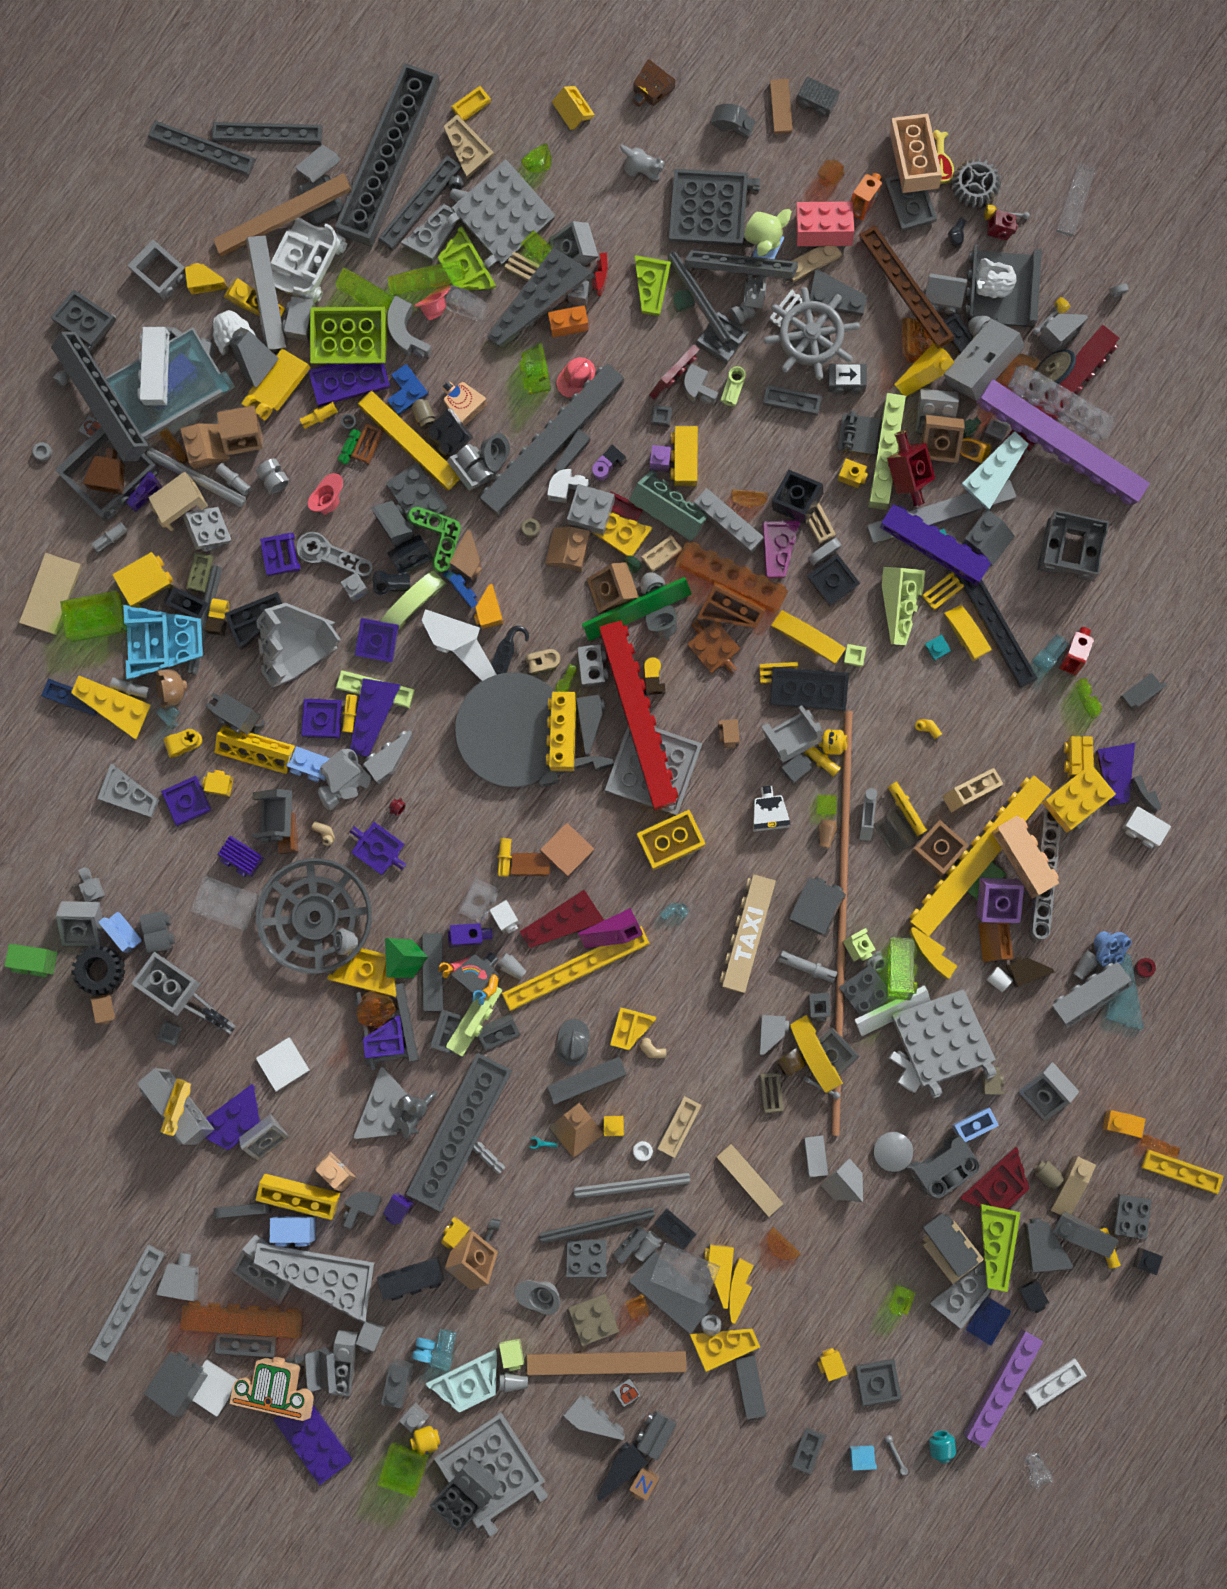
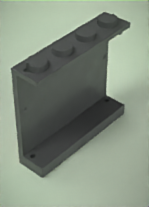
(1021, 305)

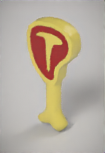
(945, 162)

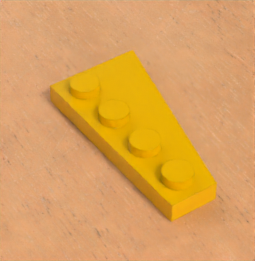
(624, 534)
(115, 706)

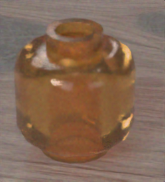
(831, 173)

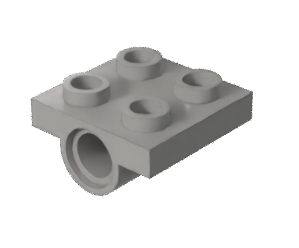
(471, 467)
(207, 528)

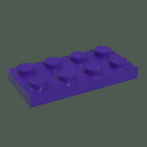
(347, 381)
(315, 1444)

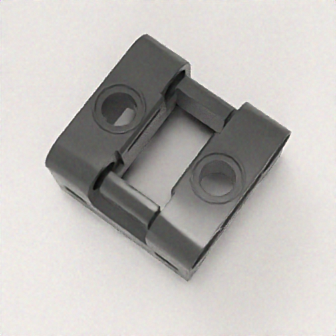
(1056, 529)
(945, 1168)

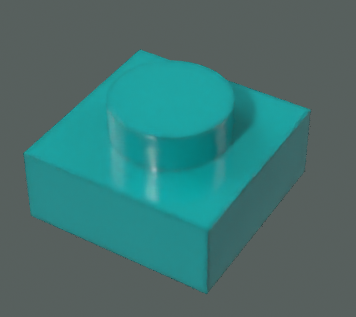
(937, 647)

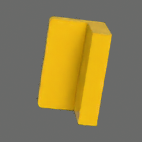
(572, 107)

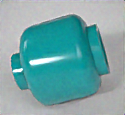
(942, 1446)

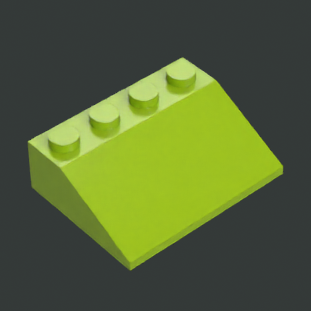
(348, 335)

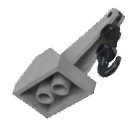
(174, 989)

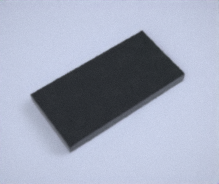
(809, 688)

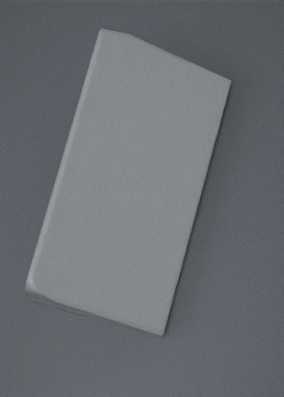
(815, 1156)

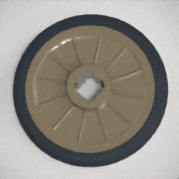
(1058, 365)

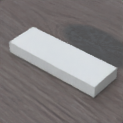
(1055, 1383)

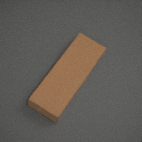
(781, 106)

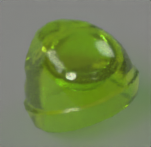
(538, 160)

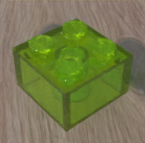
(403, 1470)

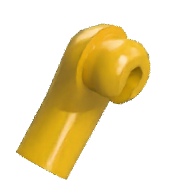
(928, 726)

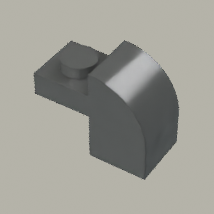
(733, 117)
(361, 1201)

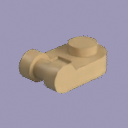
(549, 657)

